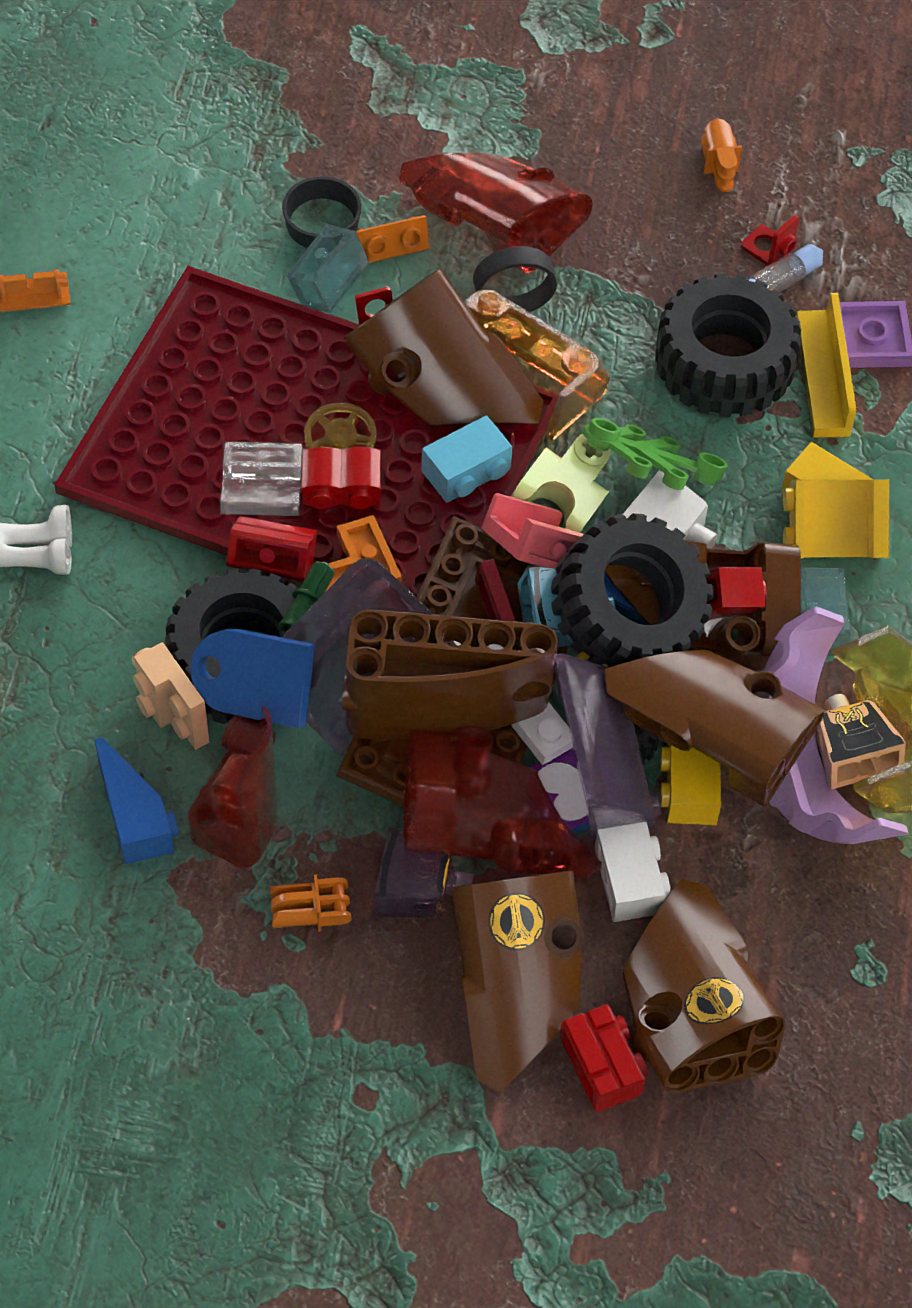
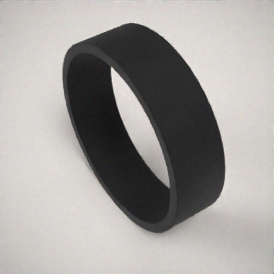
(517, 257)

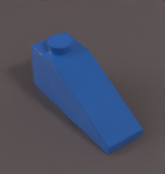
(136, 808)

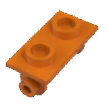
(395, 238)
(41, 291)

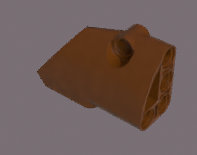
(443, 359)
(782, 603)
(711, 706)

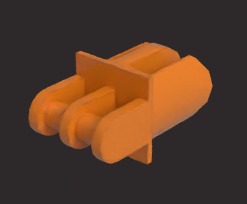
(721, 154)
(302, 905)

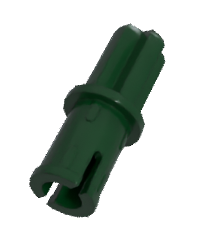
(310, 591)

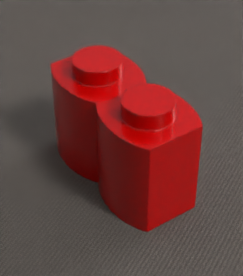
(341, 477)

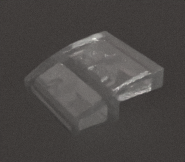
(261, 478)

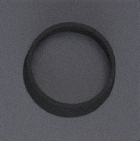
(319, 188)

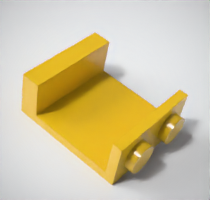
(838, 517)

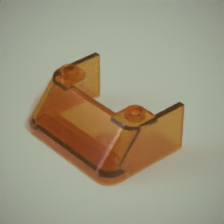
(546, 350)

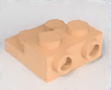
(169, 695)

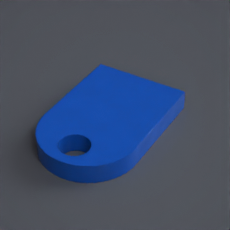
(255, 674)

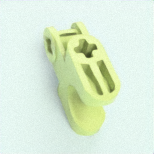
(567, 482)

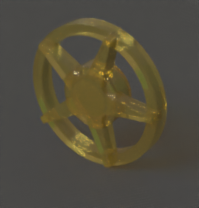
(340, 432)

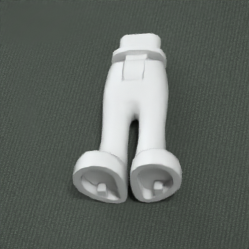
(53, 534)

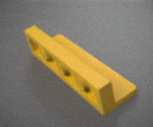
(827, 371)

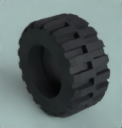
(734, 309)
(662, 560)
(225, 603)

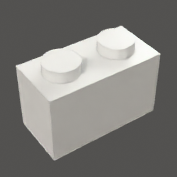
(631, 871)

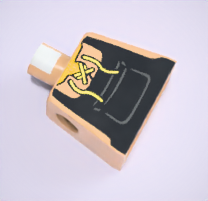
(856, 741)

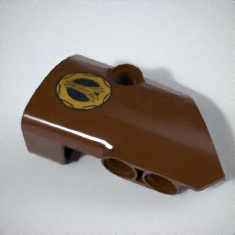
(513, 973)
(696, 998)

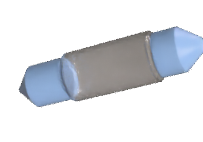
(790, 268)

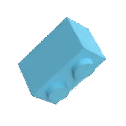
(466, 459)

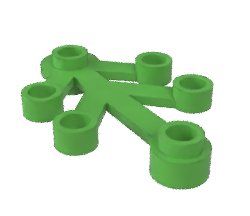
(660, 453)

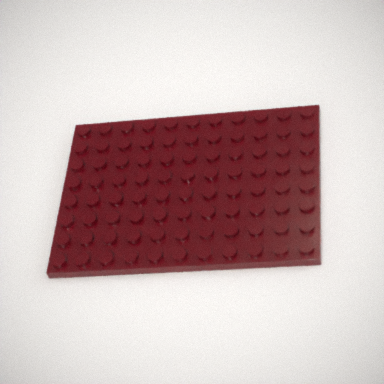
(253, 371)

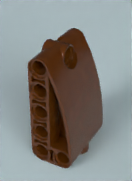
(439, 684)

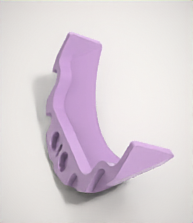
(805, 791)

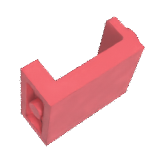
(528, 530)

